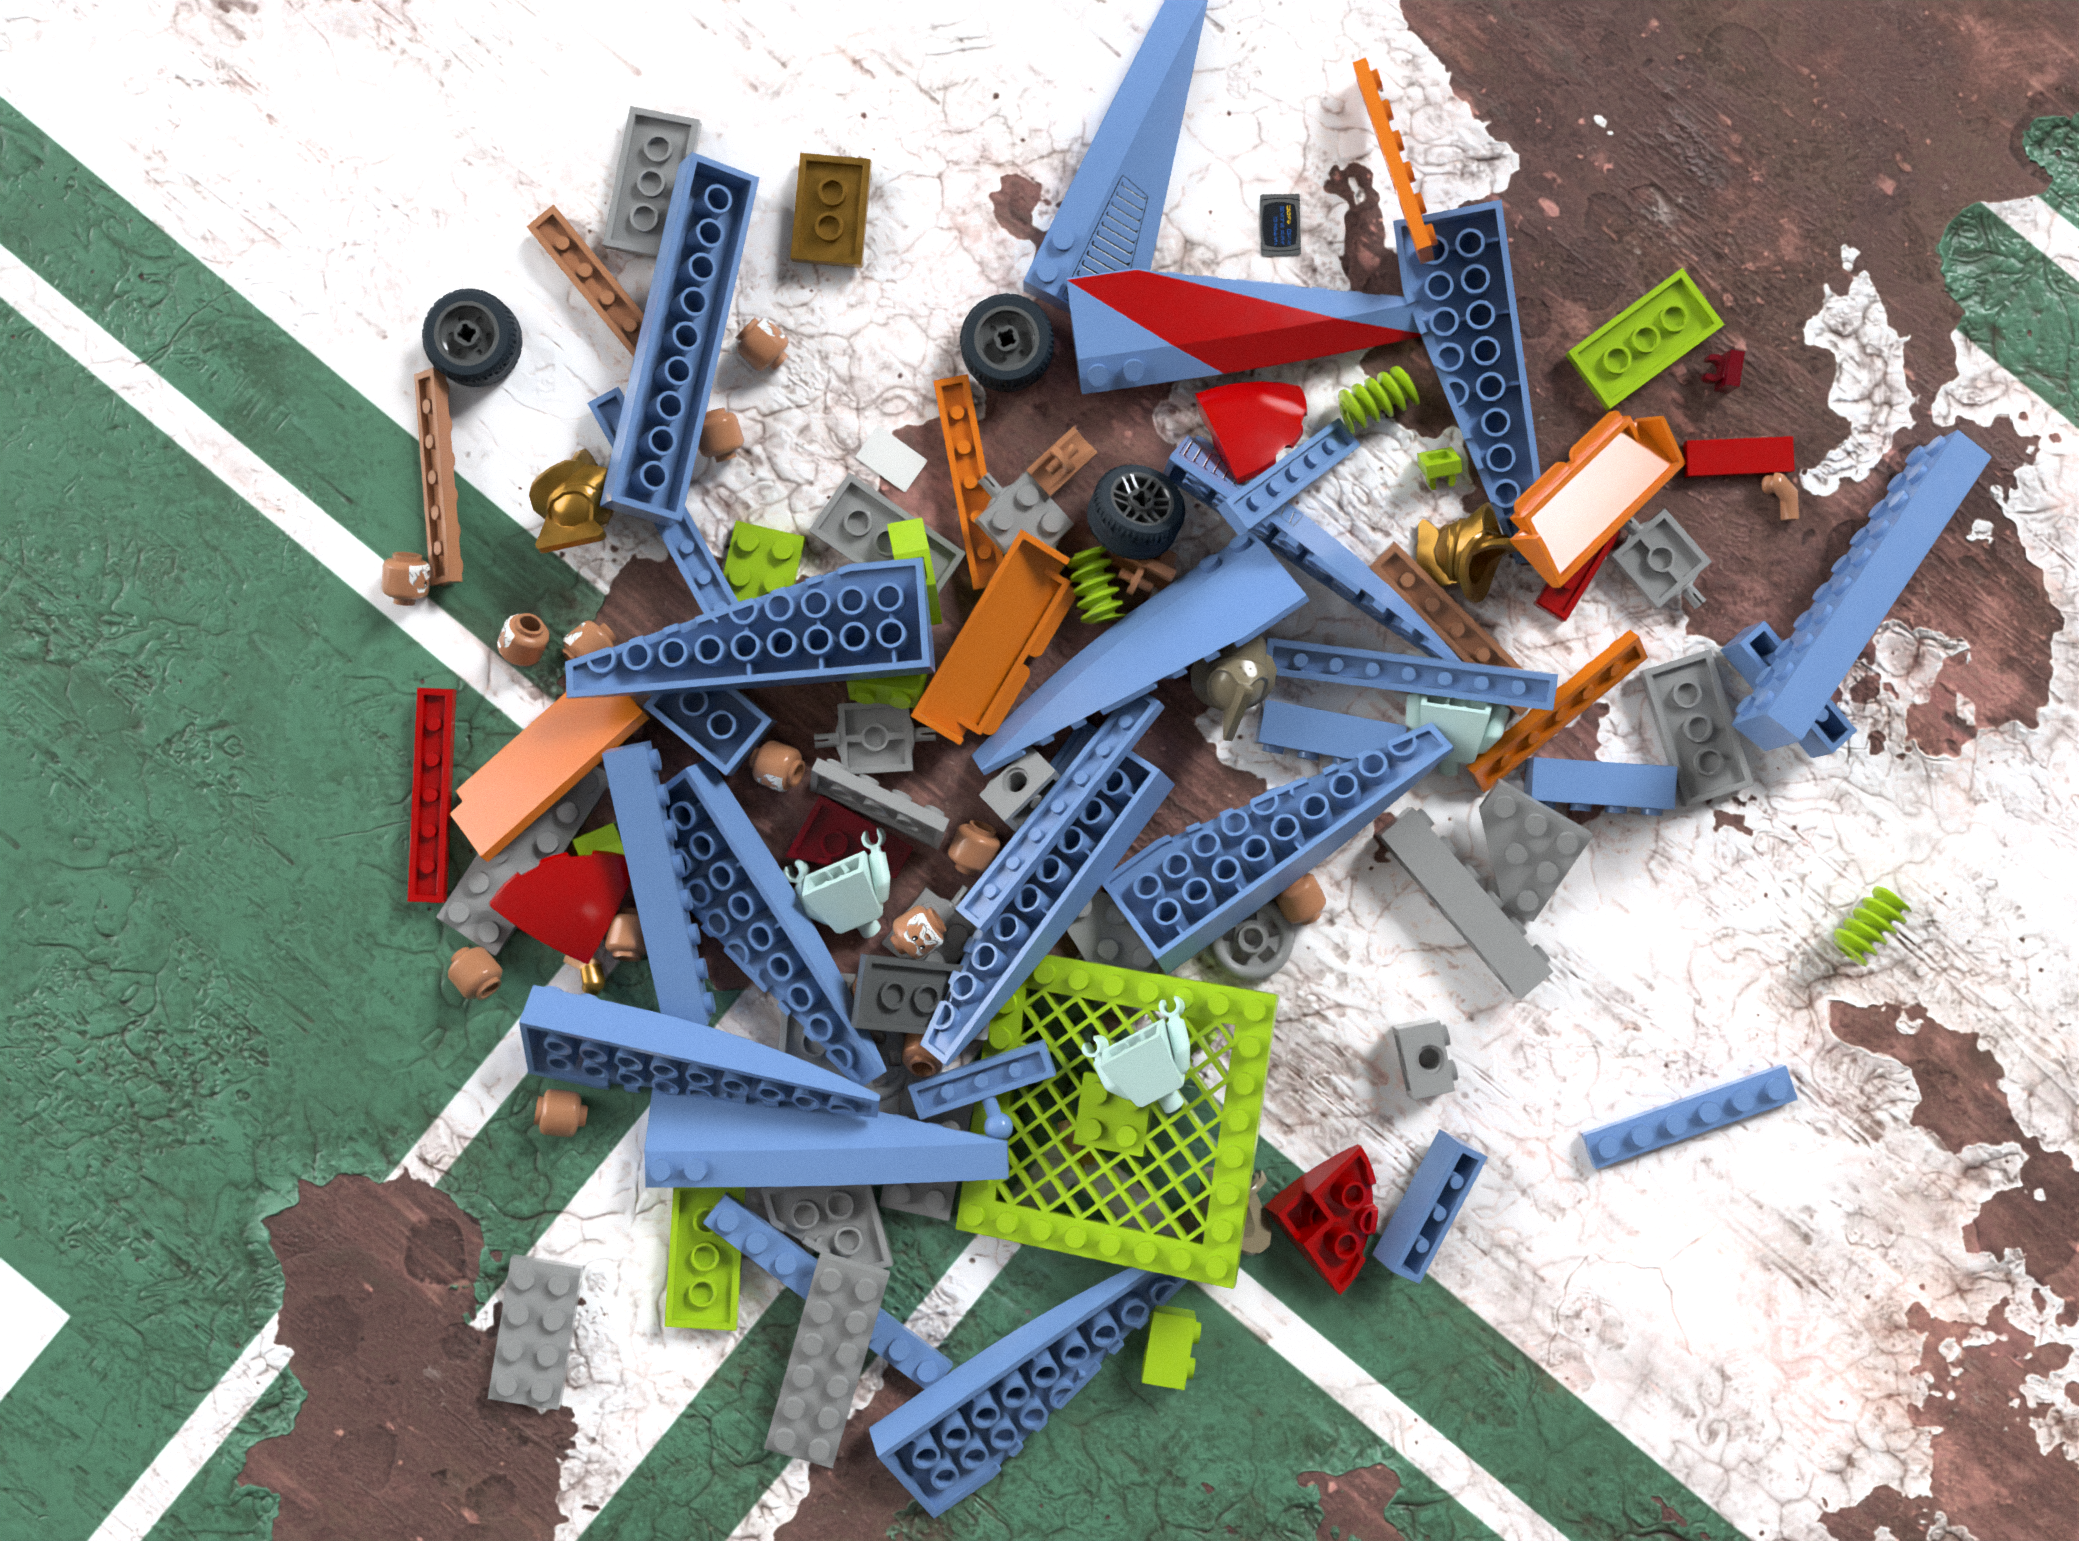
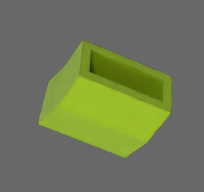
(603, 839)

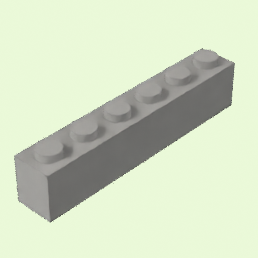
(1464, 902)

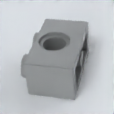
(1002, 790)
(1410, 1041)

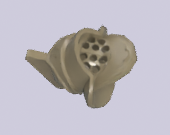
(1234, 681)
(1257, 1226)

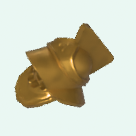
(570, 503)
(1464, 552)

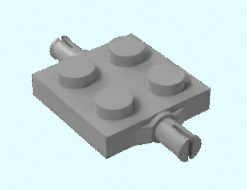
(1022, 507)
(1661, 560)
(874, 738)
(956, 925)

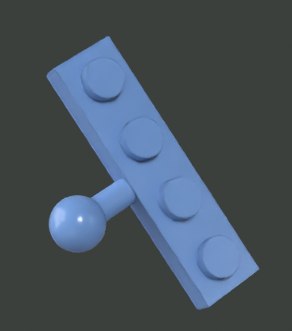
(982, 1082)

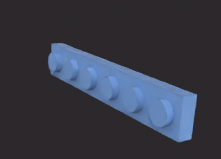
(1288, 477)
(1689, 1116)

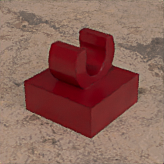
(1728, 372)

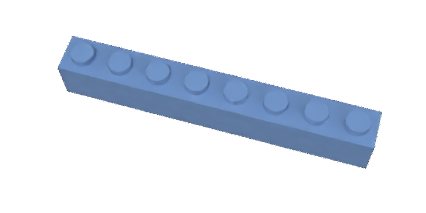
(657, 882)

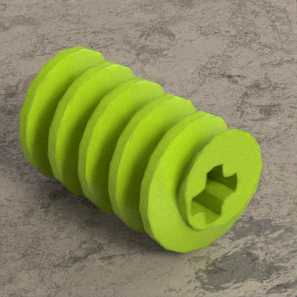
(1376, 396)
(1094, 586)
(1870, 924)

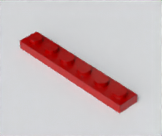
(431, 795)

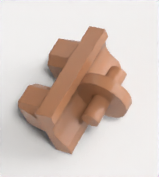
(1062, 461)
(1146, 573)

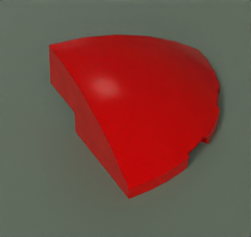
(1252, 423)
(566, 900)
(1330, 1215)

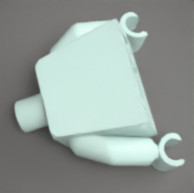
(1466, 724)
(848, 891)
(1147, 1063)

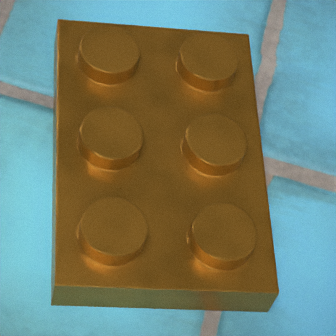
(831, 210)

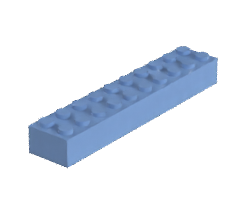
(680, 341)
(1860, 591)

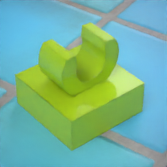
(1438, 464)

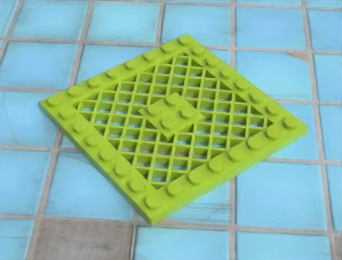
(1122, 1127)

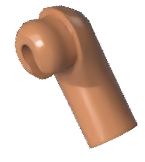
(1785, 492)

